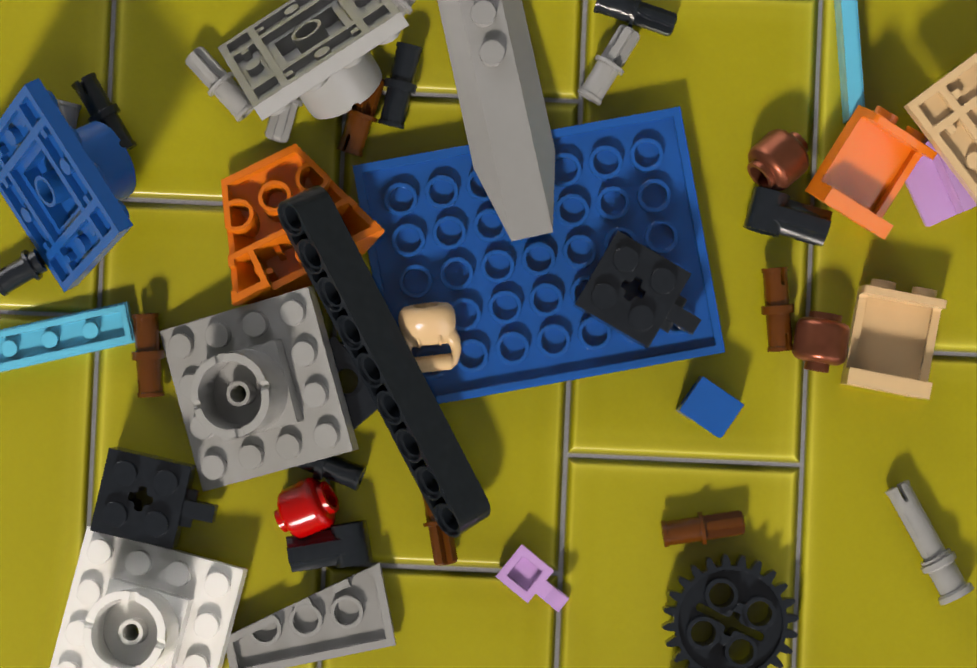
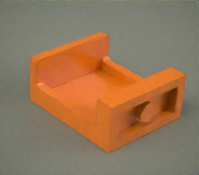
(868, 167)

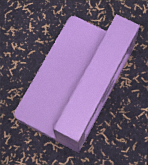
(937, 190)

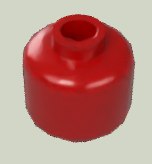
(306, 507)

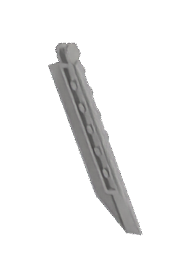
(503, 110)

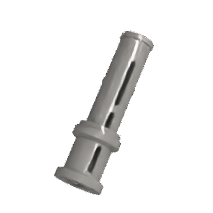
(937, 560)

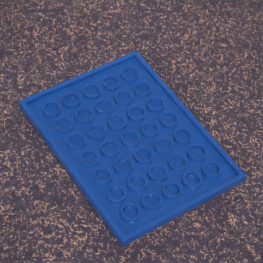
(520, 294)

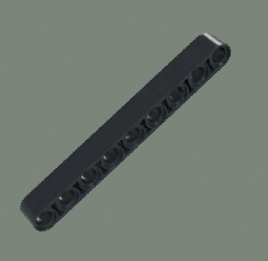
(384, 360)

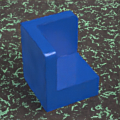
(710, 406)

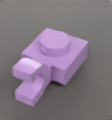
(528, 576)

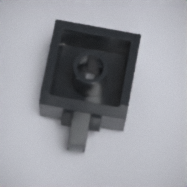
(660, 288)
(166, 481)

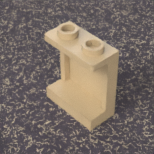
(892, 339)

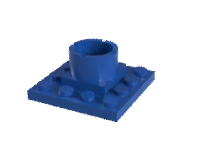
(64, 183)

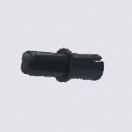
(639, 14)

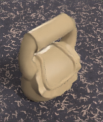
(431, 325)

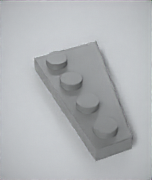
(326, 625)

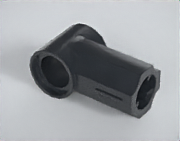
(776, 215)
(340, 546)

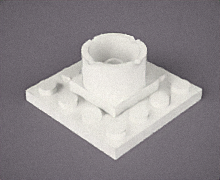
(171, 596)

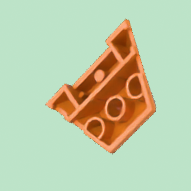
(259, 248)

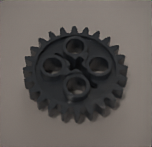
(746, 588)

